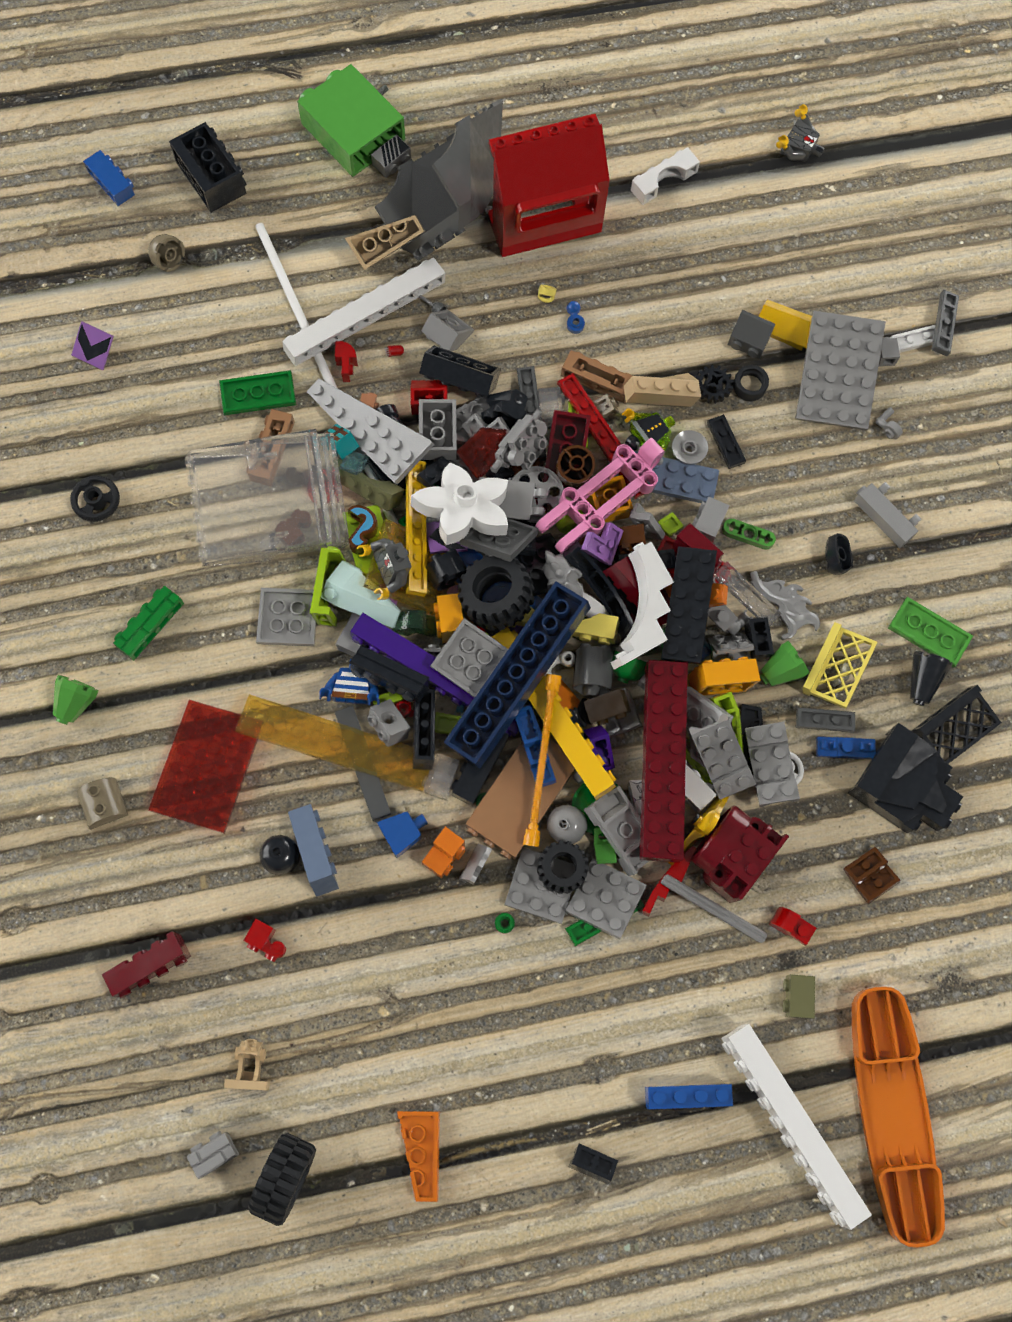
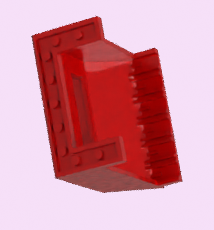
(546, 169)

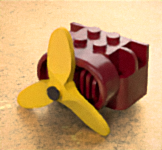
(733, 849)

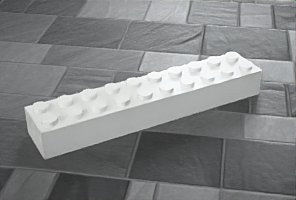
(796, 1127)

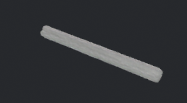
(714, 908)

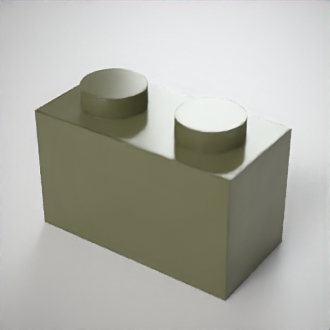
(799, 996)

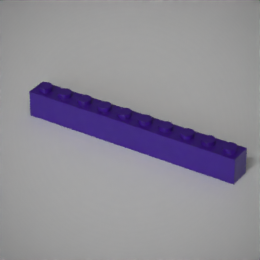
(395, 647)

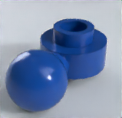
(573, 309)

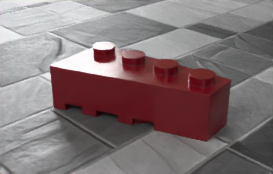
(625, 579)
(147, 965)

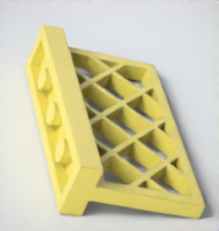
(822, 663)

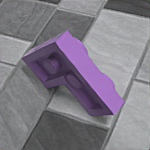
(603, 547)

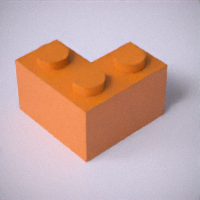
(444, 852)

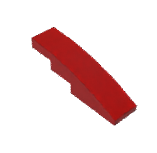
(678, 872)

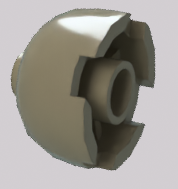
(166, 252)

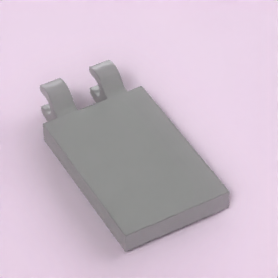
(519, 500)

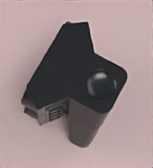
(505, 404)

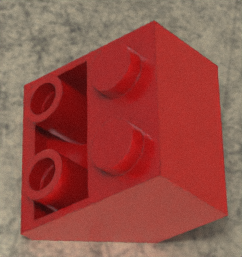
(426, 390)

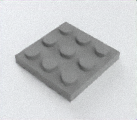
(285, 617)
(469, 657)
(529, 893)
(606, 899)

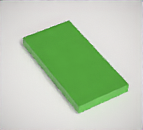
(930, 631)

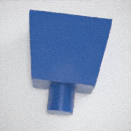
(402, 831)

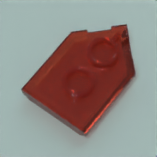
(480, 450)

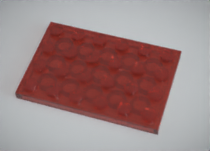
(204, 768)

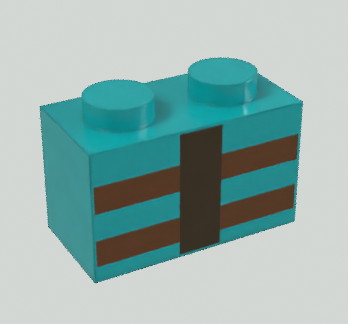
(344, 441)

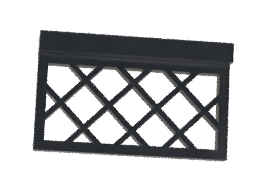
(951, 710)

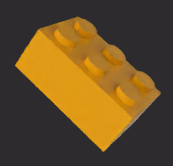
(724, 676)

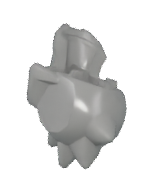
(558, 569)

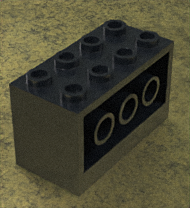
(208, 166)

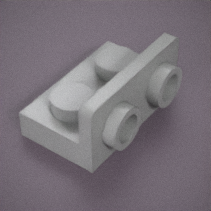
(651, 527)

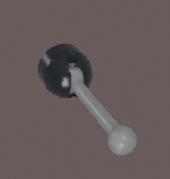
(634, 443)

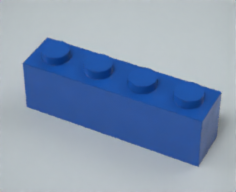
(688, 1096)

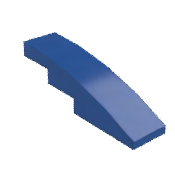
(531, 740)

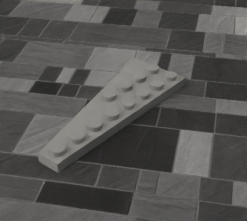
(384, 440)

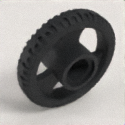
(90, 492)

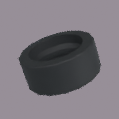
(752, 370)

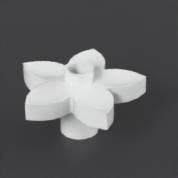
(464, 504)

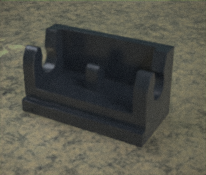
(593, 1163)

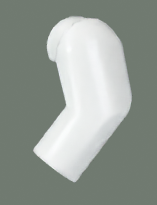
(843, 668)

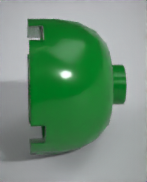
(630, 671)

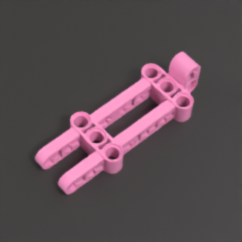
(644, 461)

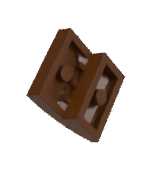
(871, 875)

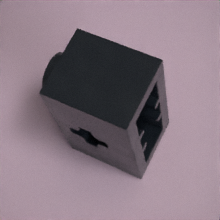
(759, 634)

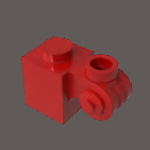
(260, 937)

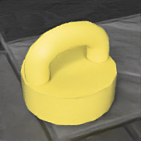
(548, 291)

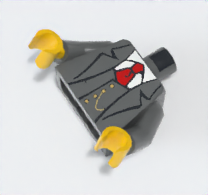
(801, 140)
(392, 563)

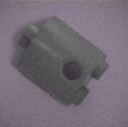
(593, 670)

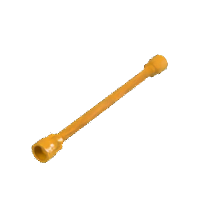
(552, 686)

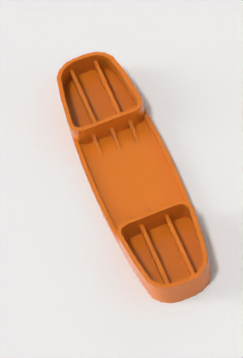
(896, 1117)

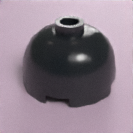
(279, 855)

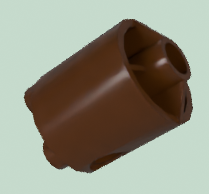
(571, 457)

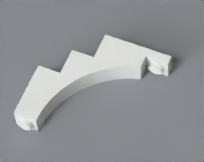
(651, 578)

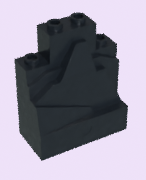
(908, 783)

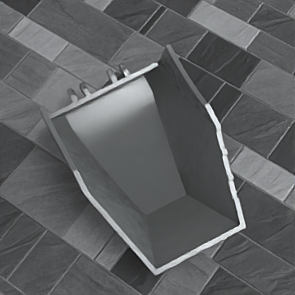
(447, 184)

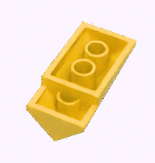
(790, 325)

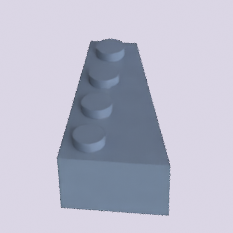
(313, 850)

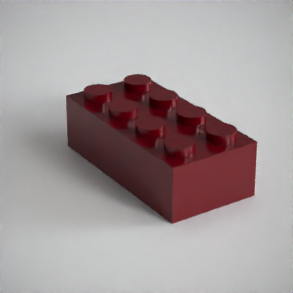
(566, 430)

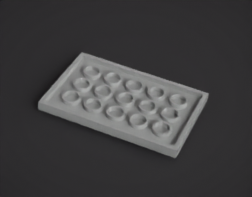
(840, 370)

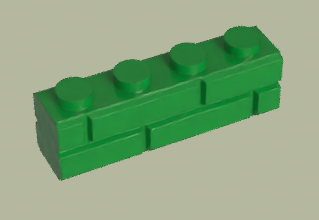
(148, 622)

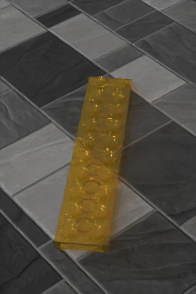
(329, 742)

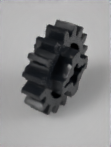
(714, 383)

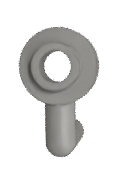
(891, 428)

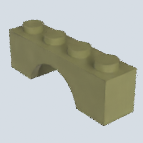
(381, 493)

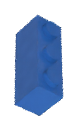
(109, 177)

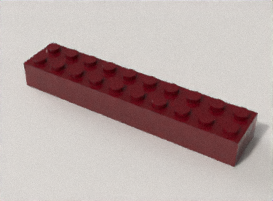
(664, 762)

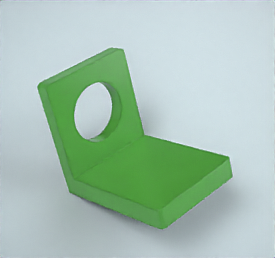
(603, 849)

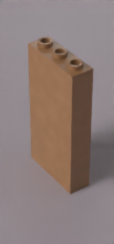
(508, 804)

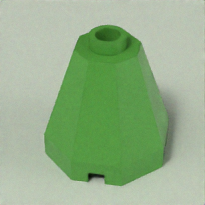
(784, 666)
(71, 698)

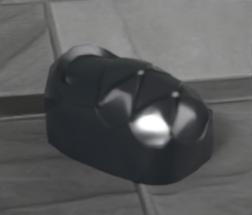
(838, 554)

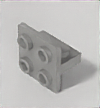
(730, 647)

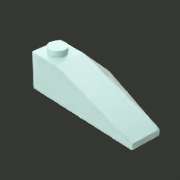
(346, 591)

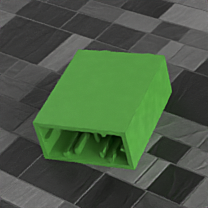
(349, 118)

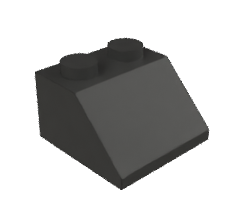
(751, 334)

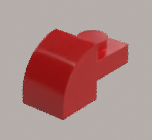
(345, 357)
(792, 924)

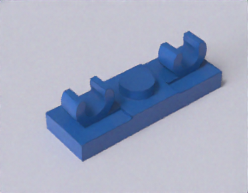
(845, 747)

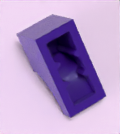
(600, 740)

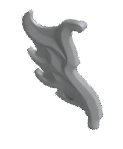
(789, 603)

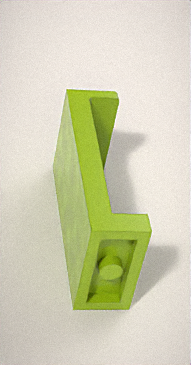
(320, 610)

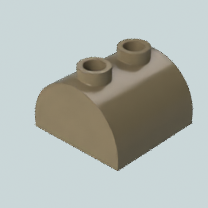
(102, 802)

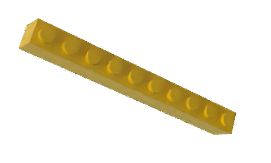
(568, 734)

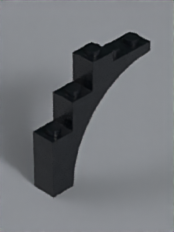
(611, 597)

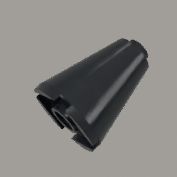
(927, 676)

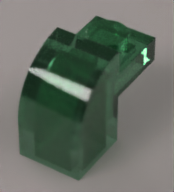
(414, 622)

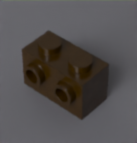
(607, 707)

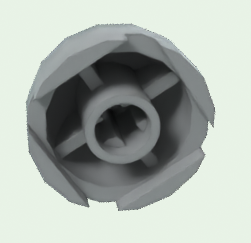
(575, 824)

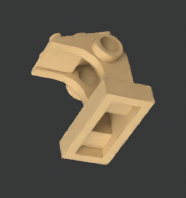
(245, 1079)

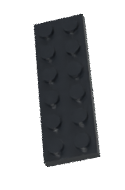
(689, 605)

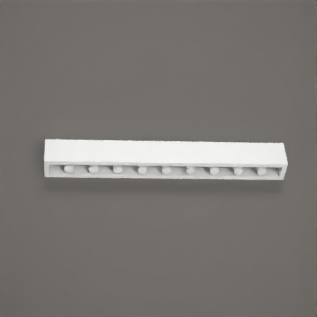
(363, 311)

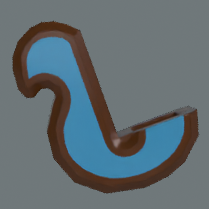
(366, 530)

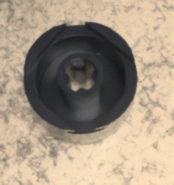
(445, 569)

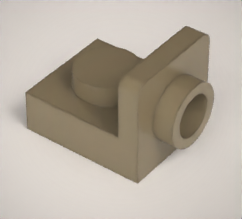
(607, 405)

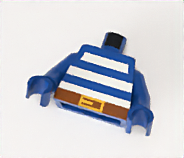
(349, 688)

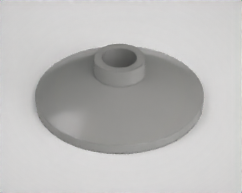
(691, 440)

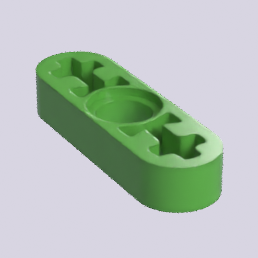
(756, 530)

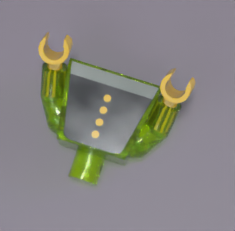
(650, 426)

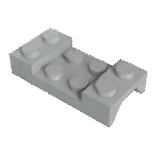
(723, 757)
(771, 764)
(620, 826)

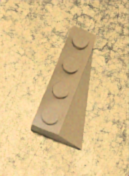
(384, 240)
(671, 390)

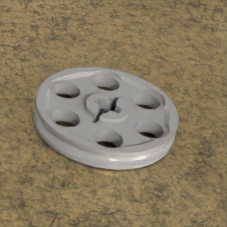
(553, 481)

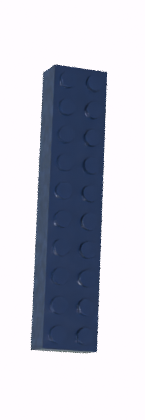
(517, 674)

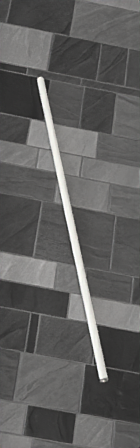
(322, 365)

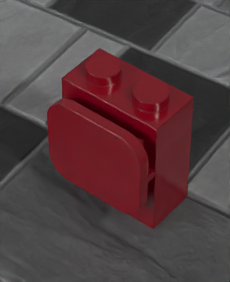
(693, 538)

